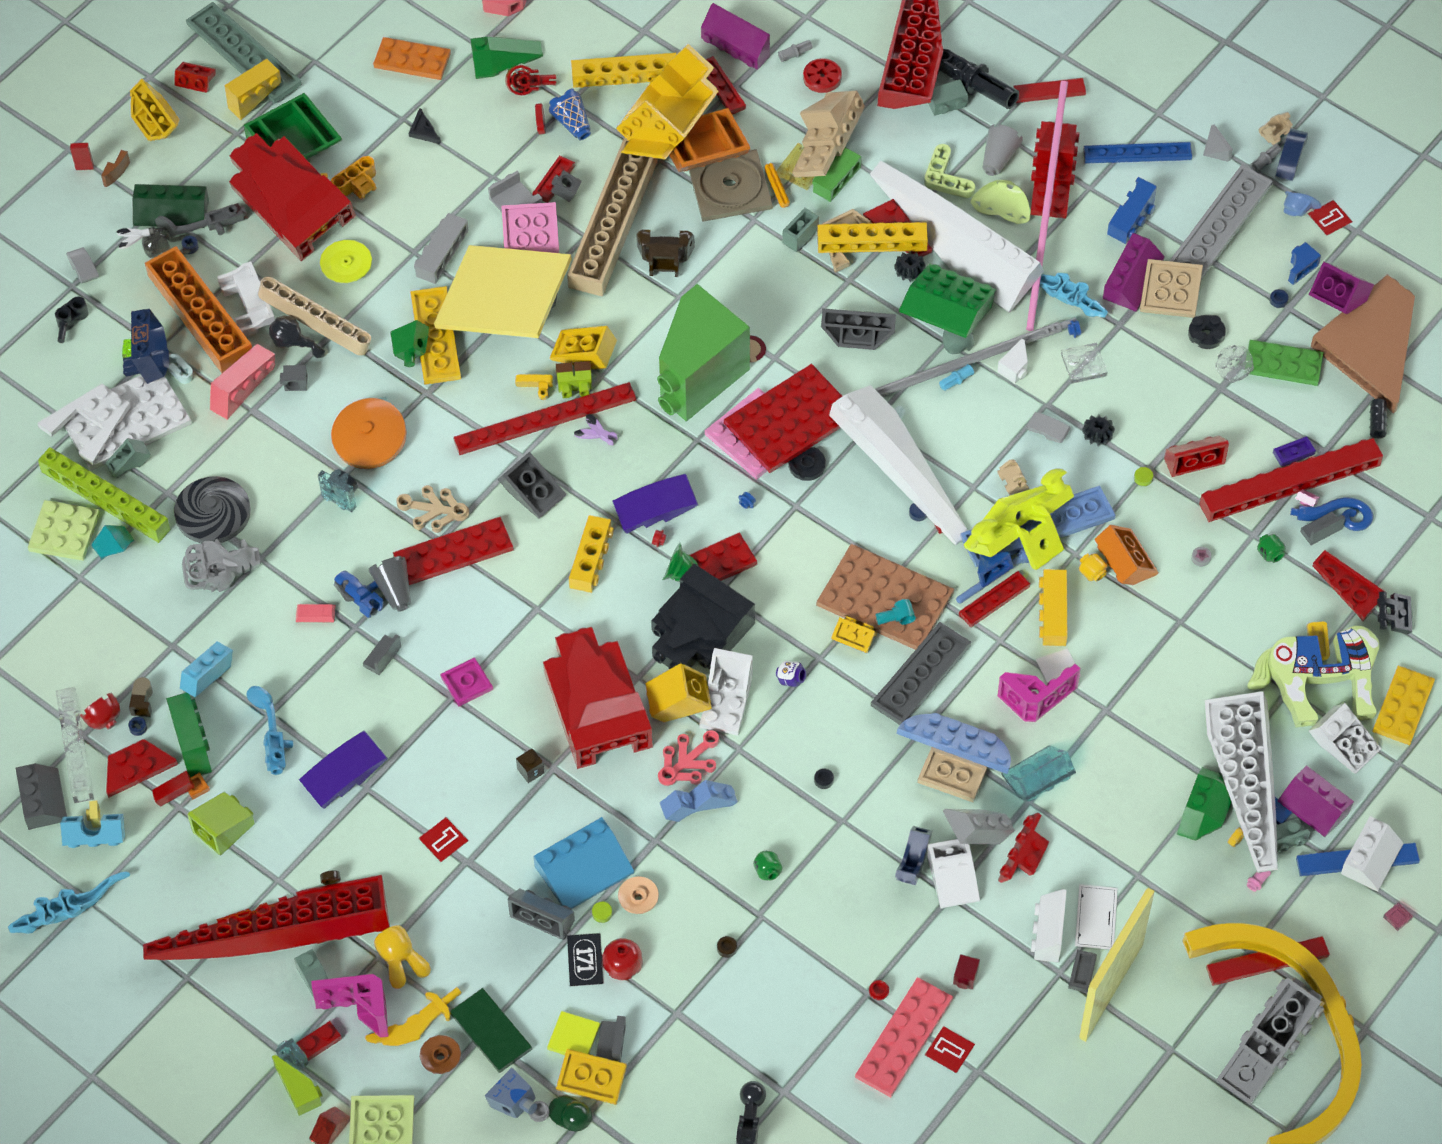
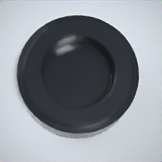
(823, 778)

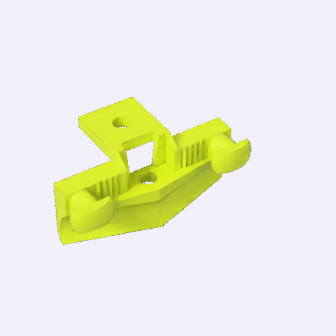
(1002, 528)

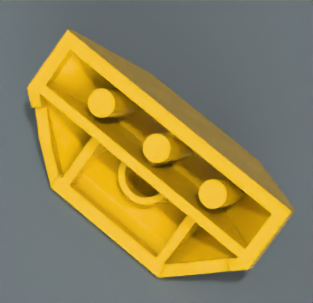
(152, 112)

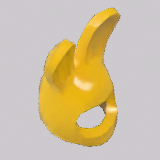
(395, 948)

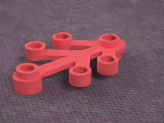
(687, 760)

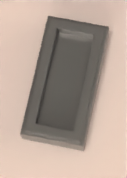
(1082, 971)

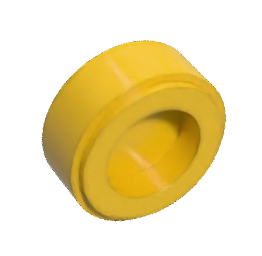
(1236, 837)

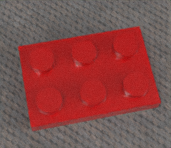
(725, 557)

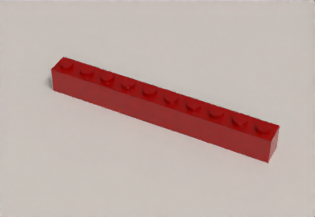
(1290, 479)

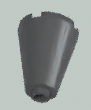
(393, 582)

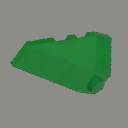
(498, 54)

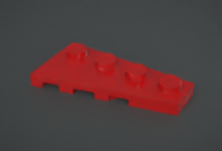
(891, 213)
(1351, 586)

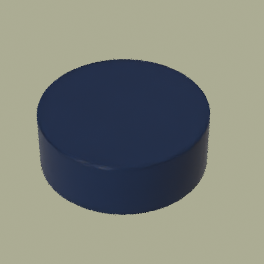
(1279, 298)
(916, 514)

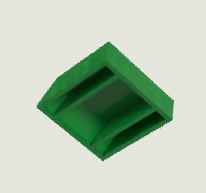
(299, 123)
(948, 300)

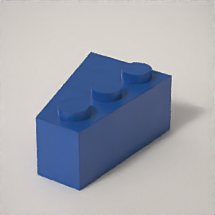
(1133, 212)

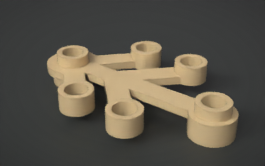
(434, 509)

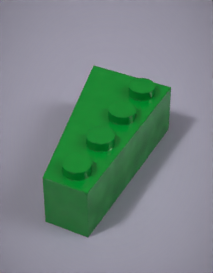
(190, 734)

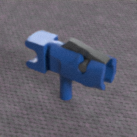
(360, 594)

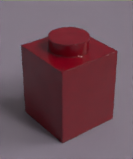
(966, 972)

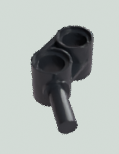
(66, 315)

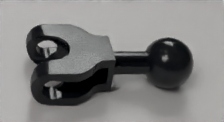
(752, 1096)

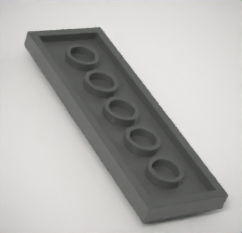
(920, 673)

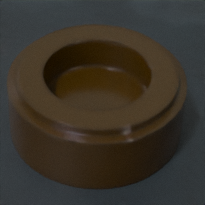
(330, 877)
(727, 946)

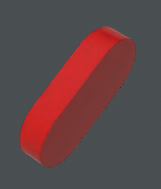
(540, 119)

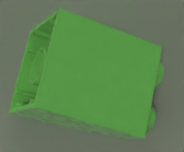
(701, 354)

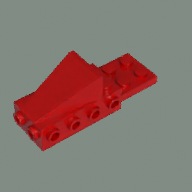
(1064, 168)

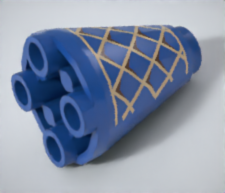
(571, 113)

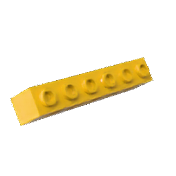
(618, 69)
(872, 237)

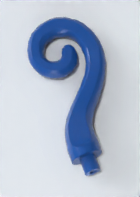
(1307, 513)

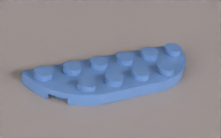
(957, 739)

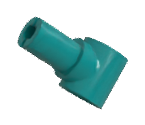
(901, 612)

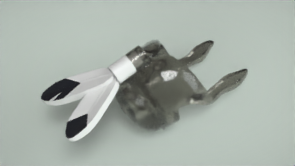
(153, 240)

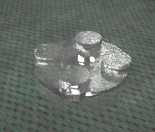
(1235, 353)

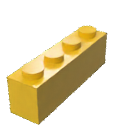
(1053, 607)

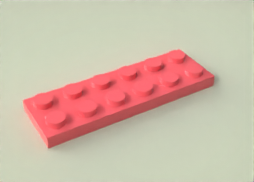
(904, 1037)

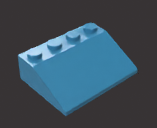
(583, 864)

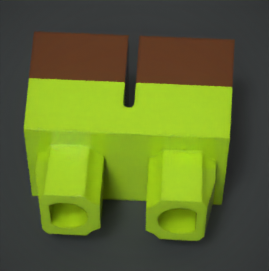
(580, 382)

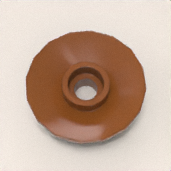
(439, 1046)

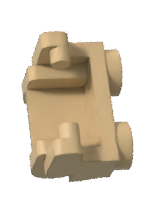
(1276, 127)
(1014, 477)

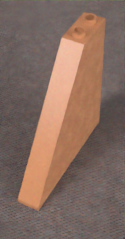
(1372, 341)

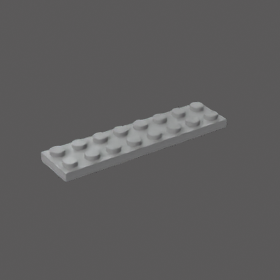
(1223, 219)

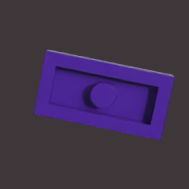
(1294, 451)

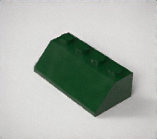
(176, 202)

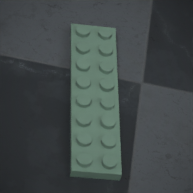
(239, 46)

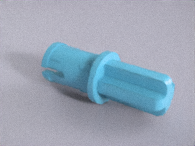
(956, 377)

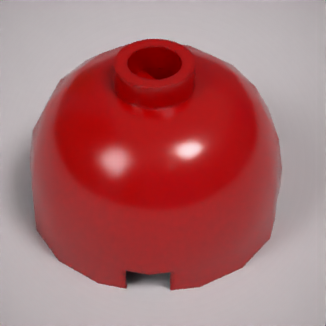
(102, 713)
(622, 959)

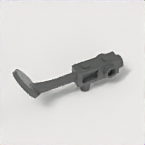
(214, 220)

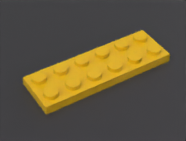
(441, 358)

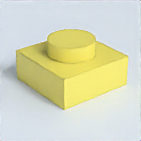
(93, 814)

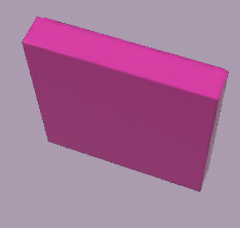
(466, 682)

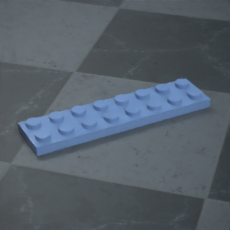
(1079, 513)

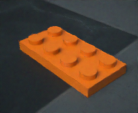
(412, 58)

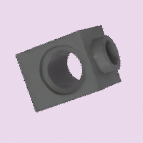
(566, 192)
(294, 377)

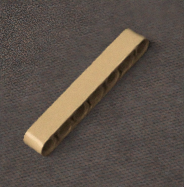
(314, 316)

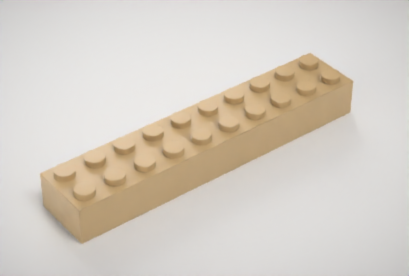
(610, 222)

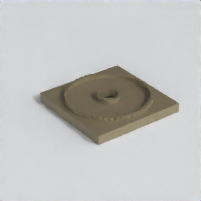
(722, 201)

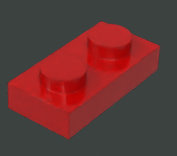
(319, 1040)

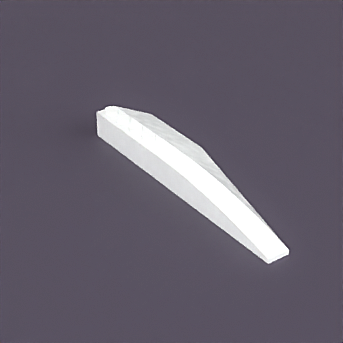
(962, 240)

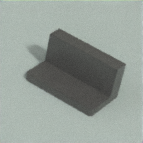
(1322, 528)
(382, 654)
(612, 1039)

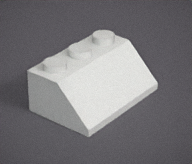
(1372, 854)
(1049, 926)

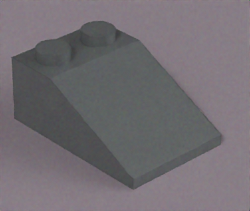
(532, 485)

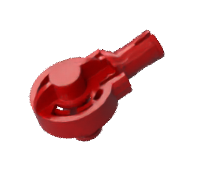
(526, 80)

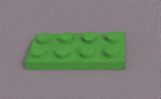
(1285, 362)

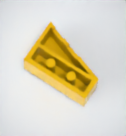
(251, 88)

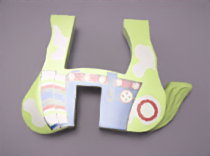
(1299, 661)

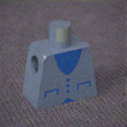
(512, 1095)

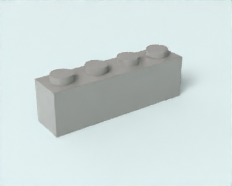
(441, 248)

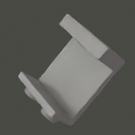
(511, 192)

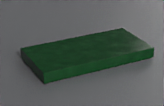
(491, 1030)

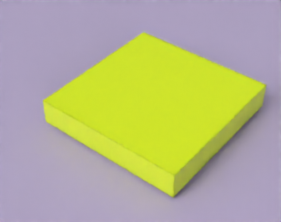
(573, 1033)

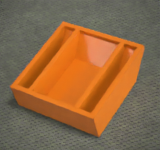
(710, 141)

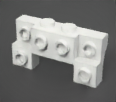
(246, 283)

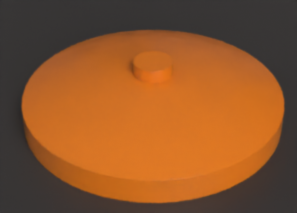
(368, 433)

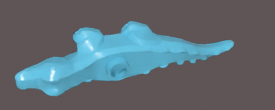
(1071, 293)
(63, 907)

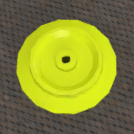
(345, 261)

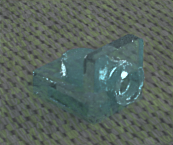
(291, 1049)

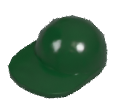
(570, 1113)

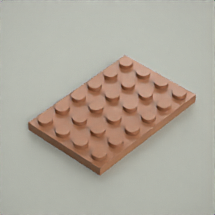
(873, 584)

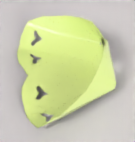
(1003, 201)

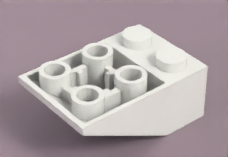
(1345, 738)
(953, 873)

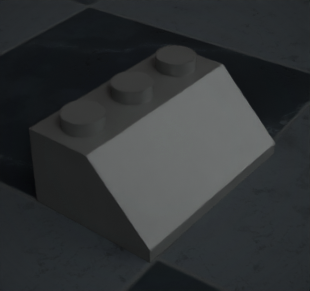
(40, 795)
(540, 913)

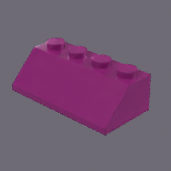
(736, 36)
(1128, 276)

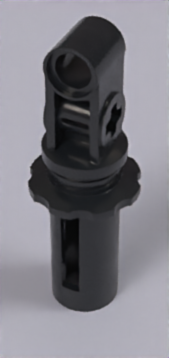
(978, 79)

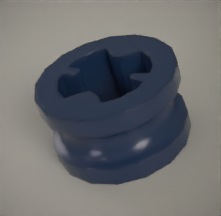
(190, 239)
(134, 731)

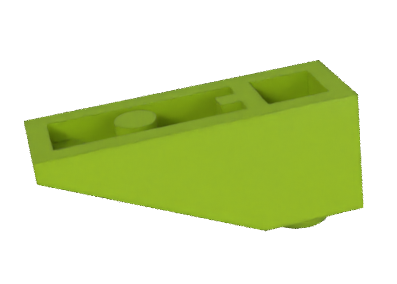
(298, 1086)

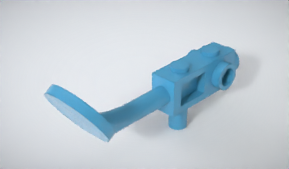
(273, 740)

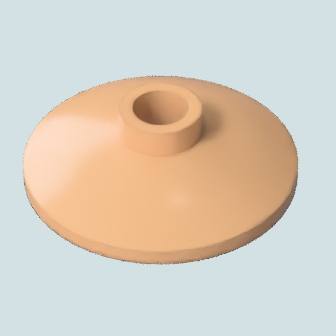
(637, 887)

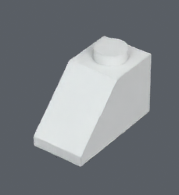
(1014, 363)

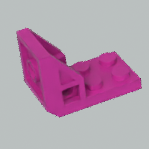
(1016, 692)
(362, 990)

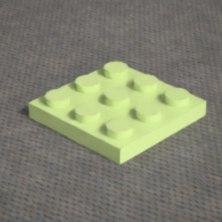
(63, 530)
(382, 1119)

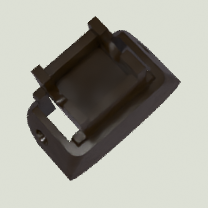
(665, 252)

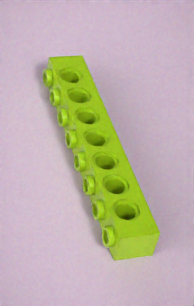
(104, 495)

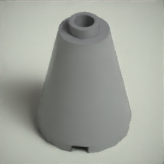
(1000, 147)

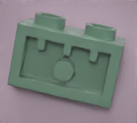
(1291, 834)

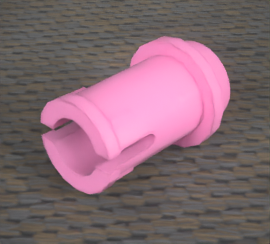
(1255, 882)

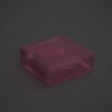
(1398, 916)

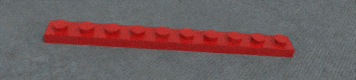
(544, 418)

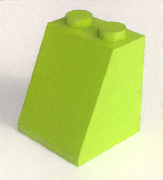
(220, 821)

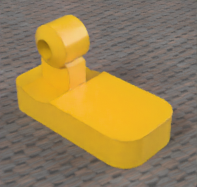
(535, 380)
(1321, 631)

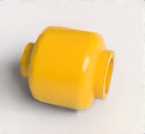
(1093, 567)

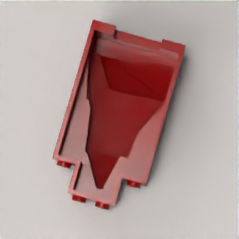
(288, 193)
(595, 697)

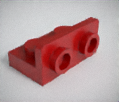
(194, 76)

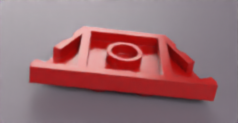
(135, 765)

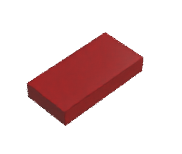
(82, 156)

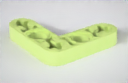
(938, 174)

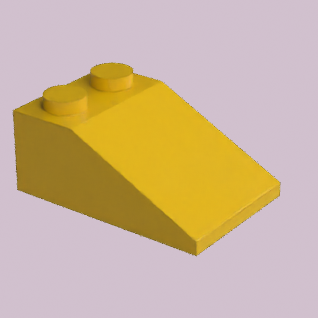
(585, 344)

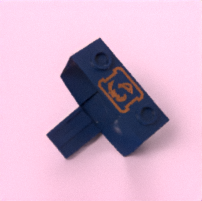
(148, 347)

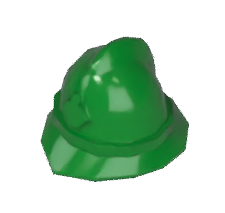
(679, 564)

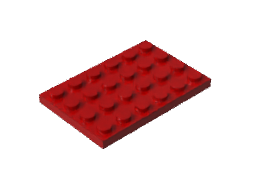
(786, 418)

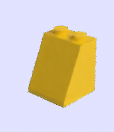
(678, 693)

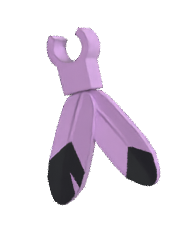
(596, 431)

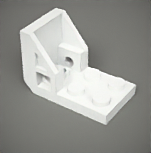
(728, 691)

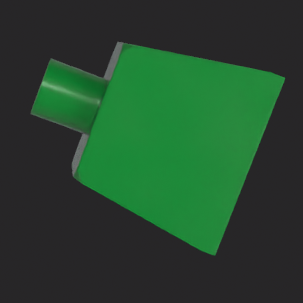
(410, 342)

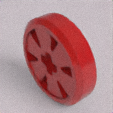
(831, 79)

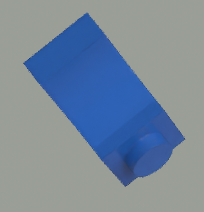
(1304, 261)

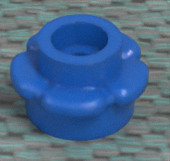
(1074, 328)
(746, 500)

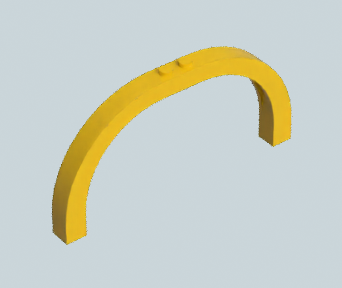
(1278, 945)

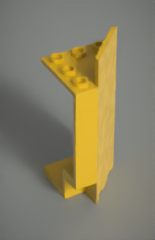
(669, 106)

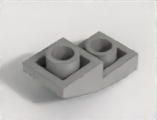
(82, 265)
(1049, 427)

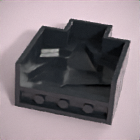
(698, 619)

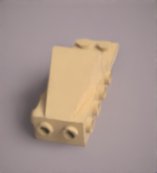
(829, 129)

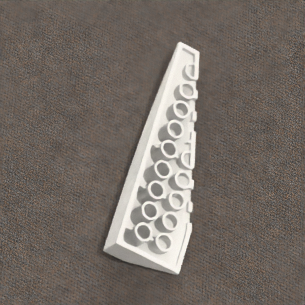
(885, 439)
(1242, 746)

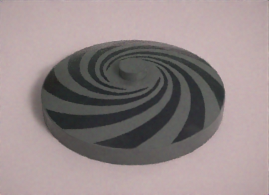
(212, 509)

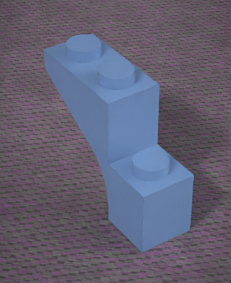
(703, 797)

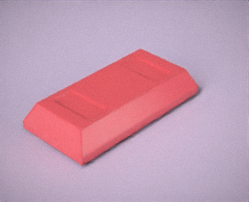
(315, 613)

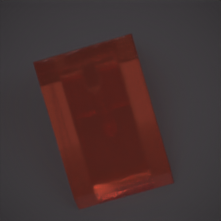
(329, 1126)

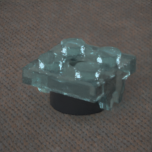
(338, 488)

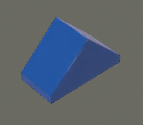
(993, 567)

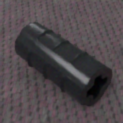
(1378, 418)

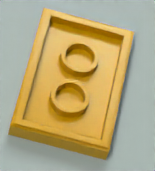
(591, 1076)

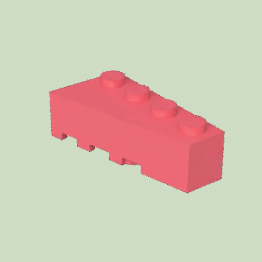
(240, 380)

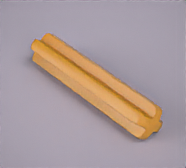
(777, 185)

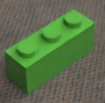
(838, 175)

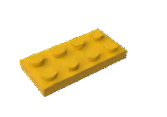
(1403, 705)

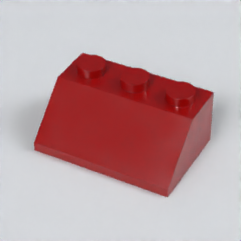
(1196, 455)

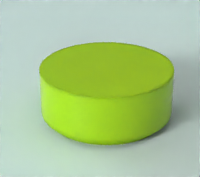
(1143, 476)
(601, 912)

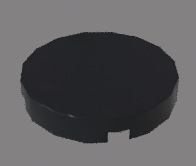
(808, 465)

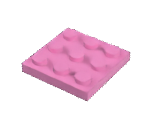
(531, 227)

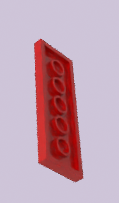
(456, 550)

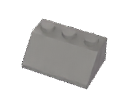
(979, 825)

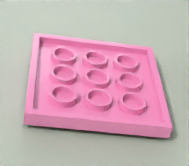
(730, 444)

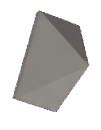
(1217, 146)

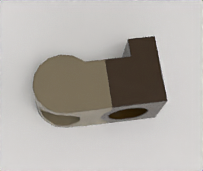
(139, 699)

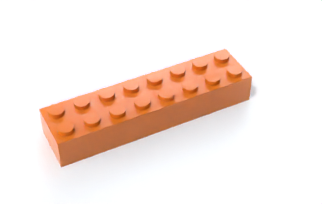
(198, 308)

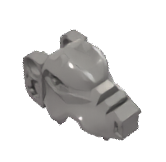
(216, 565)

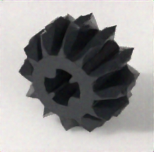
(909, 266)
(1098, 430)

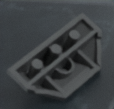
(857, 328)

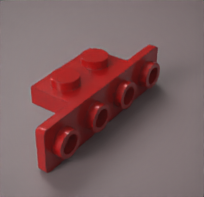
(1026, 851)

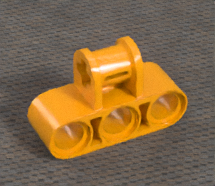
(357, 178)

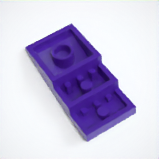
(655, 503)
(343, 769)

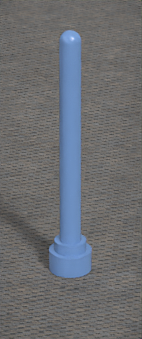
(1021, 558)

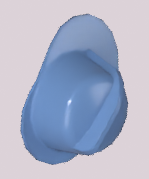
(1299, 204)

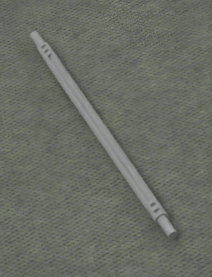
(972, 358)

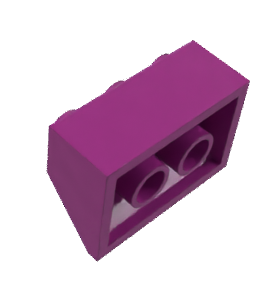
(1340, 288)
(1316, 801)

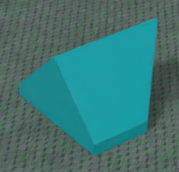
(111, 540)

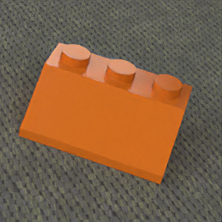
(1125, 555)

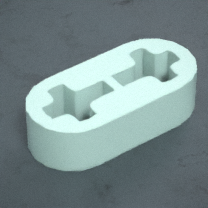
(181, 366)

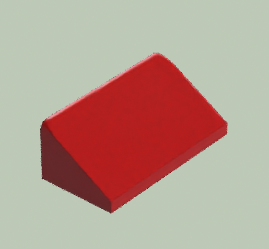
(173, 788)

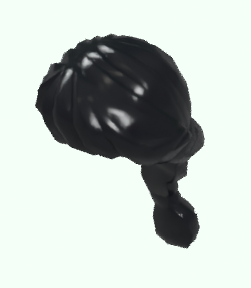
(287, 333)

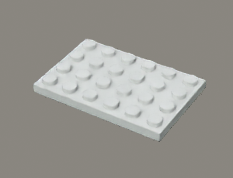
(152, 415)

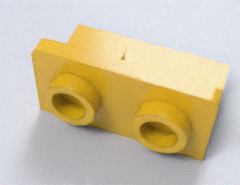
(853, 634)

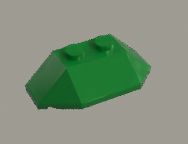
(1206, 806)

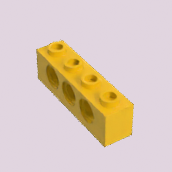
(595, 528)

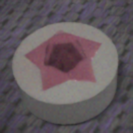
(1201, 556)

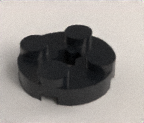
(1207, 322)

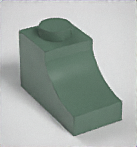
(128, 456)

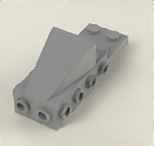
(1271, 1039)

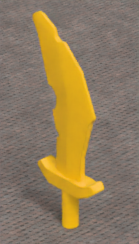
(416, 1023)

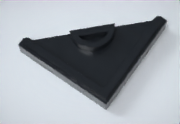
(423, 129)

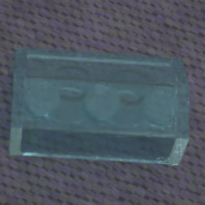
(1039, 773)

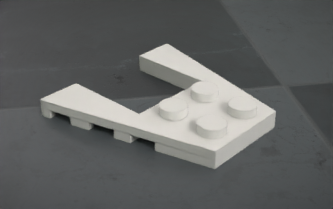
(99, 406)

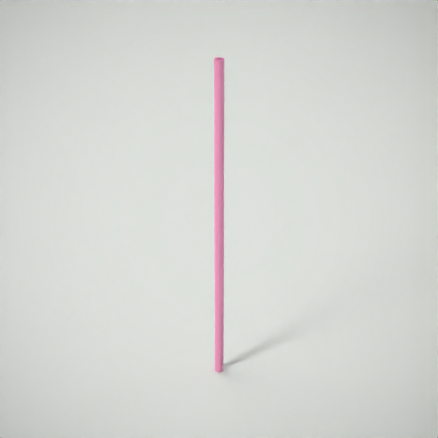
(1047, 201)

